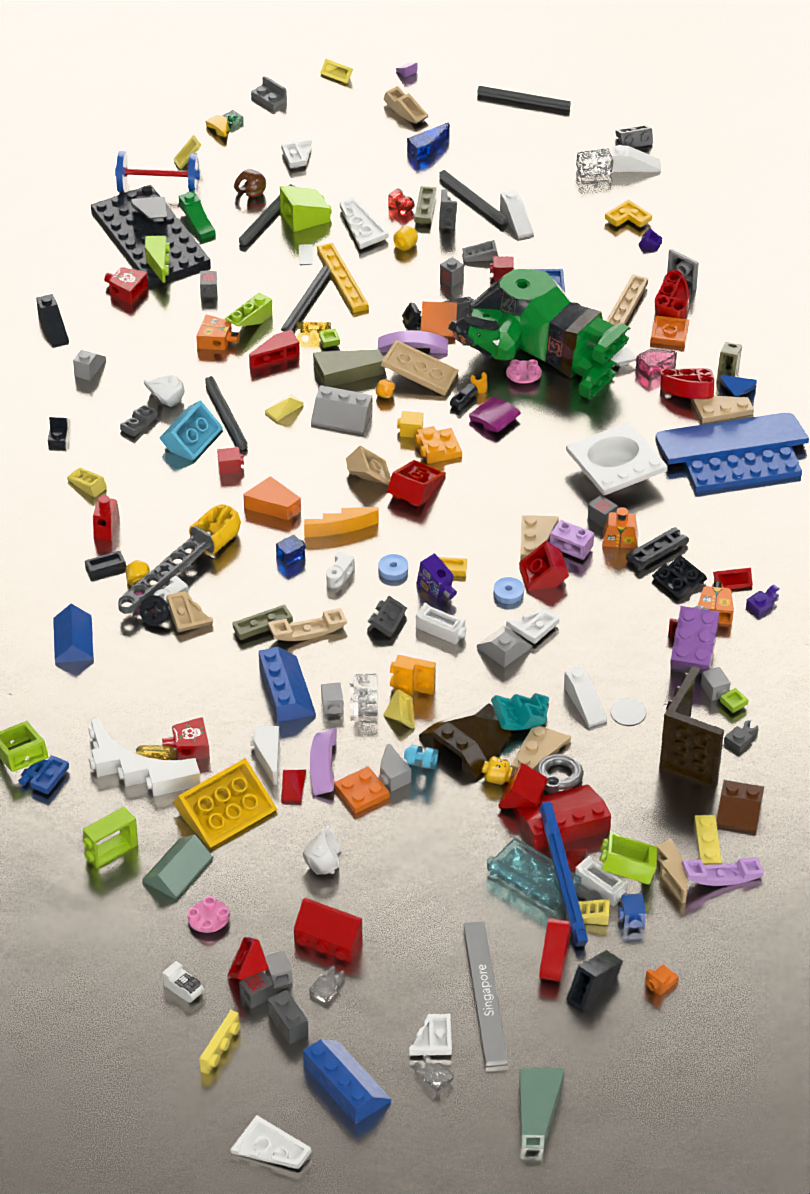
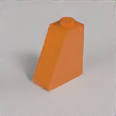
(272, 499)

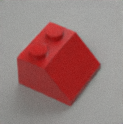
(543, 568)

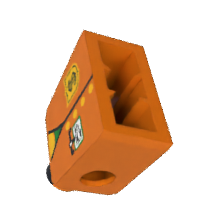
(215, 334)
(621, 530)
(718, 599)

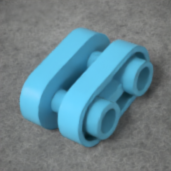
(415, 755)

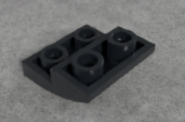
(679, 577)

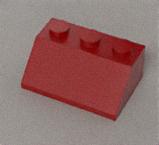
(328, 930)

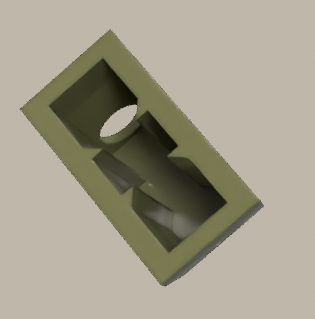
(729, 356)

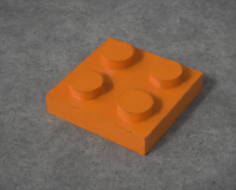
(361, 789)

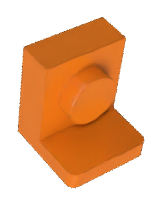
(660, 979)

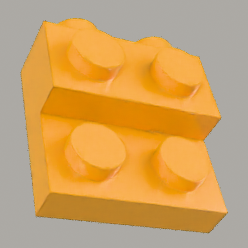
(438, 444)
(413, 675)

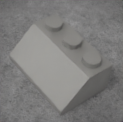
(342, 409)

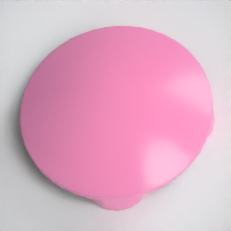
(524, 371)
(208, 915)

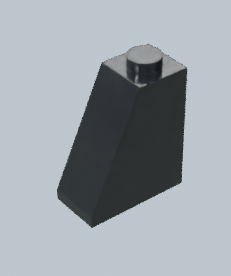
(593, 979)

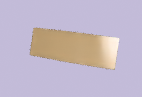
(405, 105)
(672, 869)

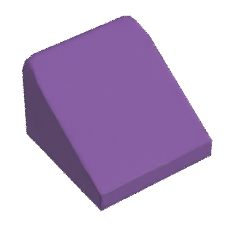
(408, 69)

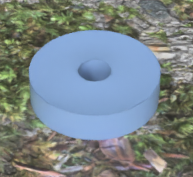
(393, 567)
(501, 591)

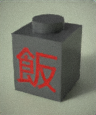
(451, 272)
(208, 284)
(599, 509)
(256, 989)

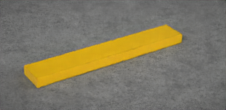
(343, 277)

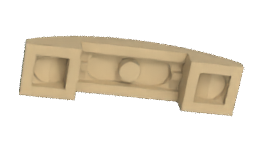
(308, 629)

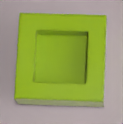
(329, 337)
(734, 700)

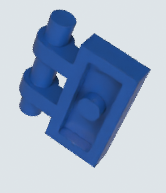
(48, 775)

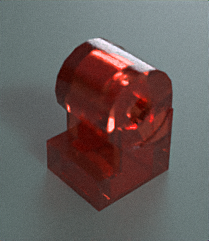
(399, 202)

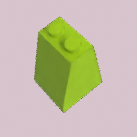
(303, 207)

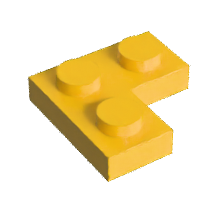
(628, 211)

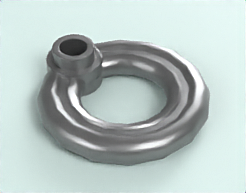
(554, 783)

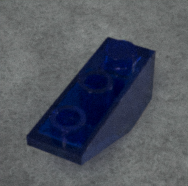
(427, 142)

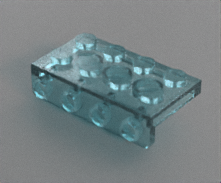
(529, 872)

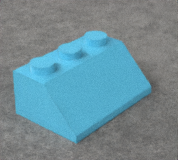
(191, 431)

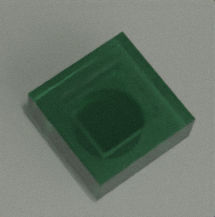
(234, 118)

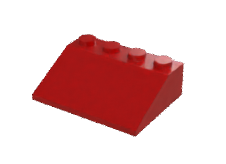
(578, 814)

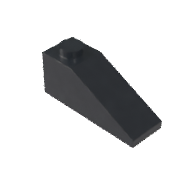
(51, 319)

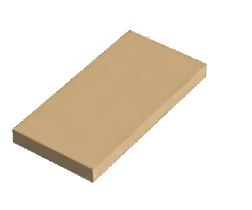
(420, 367)

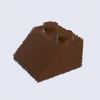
(740, 806)

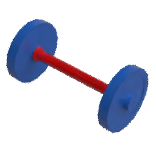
(122, 172)

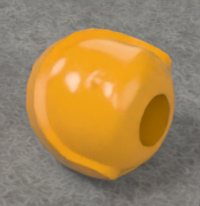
(385, 389)

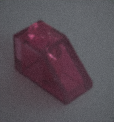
(653, 361)

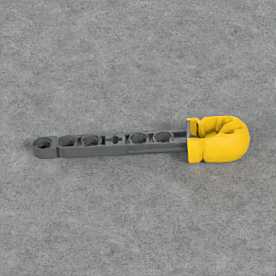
(220, 521)

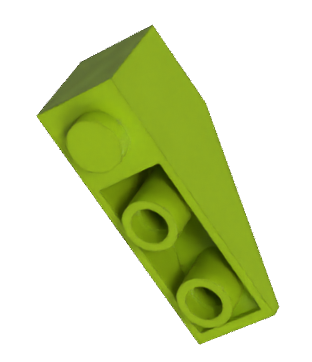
(156, 255)
(252, 312)

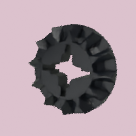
(150, 603)

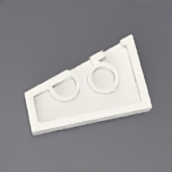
(270, 1144)

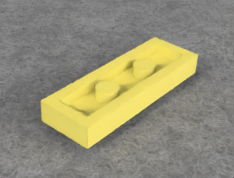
(707, 839)
(219, 1042)

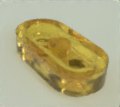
(305, 327)
(156, 752)

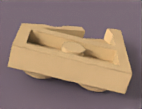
(186, 612)

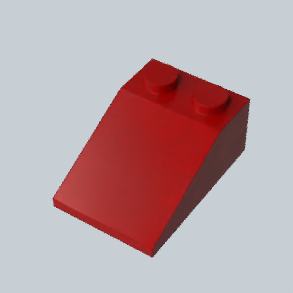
(415, 482)

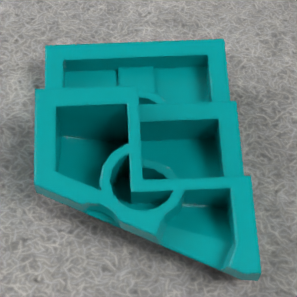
(521, 711)

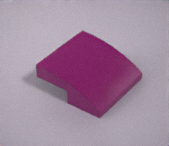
(494, 414)

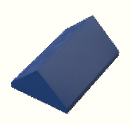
(73, 635)

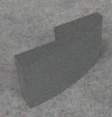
(139, 421)

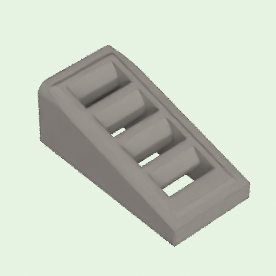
(480, 252)

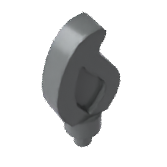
(590, 895)

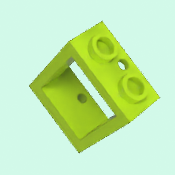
(15, 758)
(115, 846)
(628, 858)

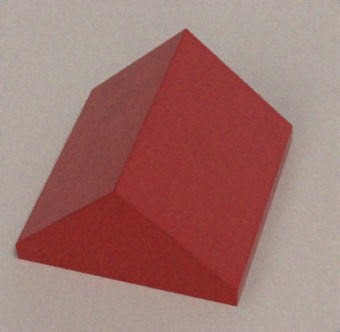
(523, 788)
(248, 960)

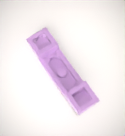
(416, 339)
(320, 761)
(723, 874)

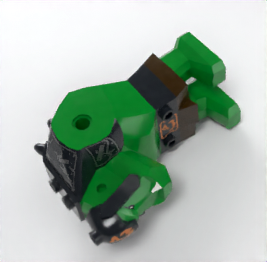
(537, 317)

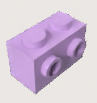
(572, 539)

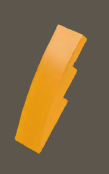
(339, 523)

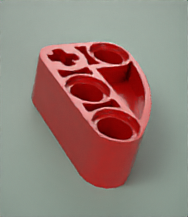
(672, 296)
(688, 382)
(555, 949)

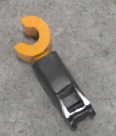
(476, 386)

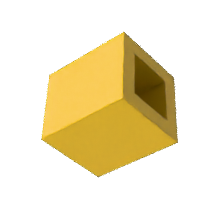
(410, 423)

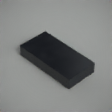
(105, 563)

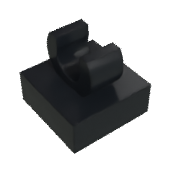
(411, 314)

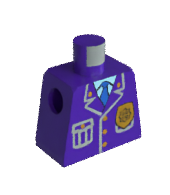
(435, 578)

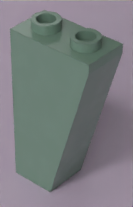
(538, 1101)

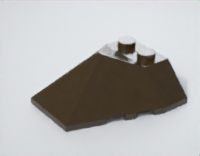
(470, 735)

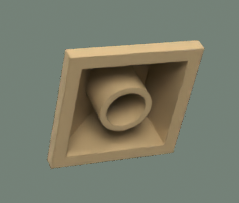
(368, 466)

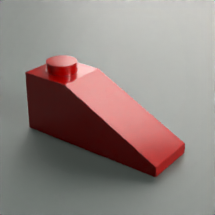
(275, 349)

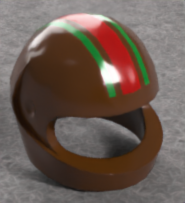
(255, 183)

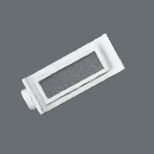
(440, 624)
(603, 882)

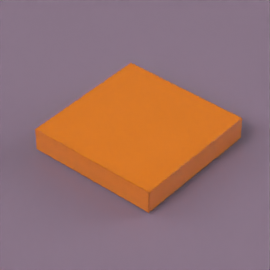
(437, 317)
(669, 331)

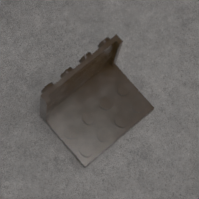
(689, 745)

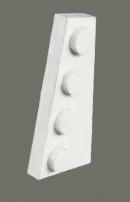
(362, 223)

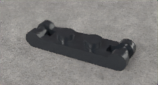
(657, 548)

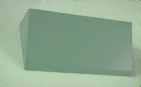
(179, 866)

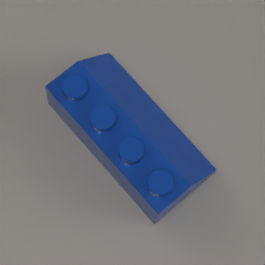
(285, 684)
(344, 1079)

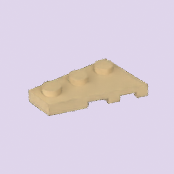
(722, 408)
(535, 531)
(538, 745)

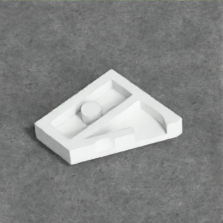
(297, 152)
(534, 625)
(434, 1036)

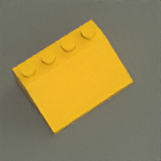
(225, 803)

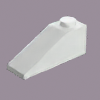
(632, 160)
(513, 207)
(584, 696)
(267, 749)

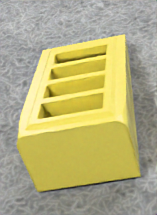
(90, 482)
(600, 906)

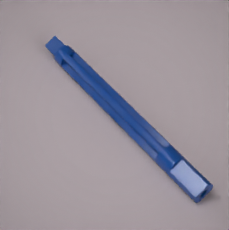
(563, 874)

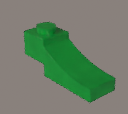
(195, 215)

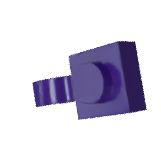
(763, 601)

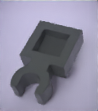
(741, 737)

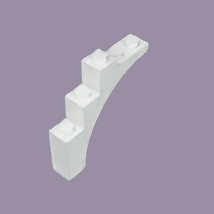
(134, 769)

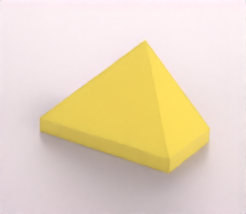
(336, 71)
(192, 146)
(284, 407)
(401, 709)

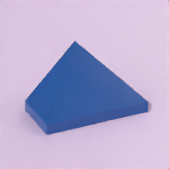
(738, 385)

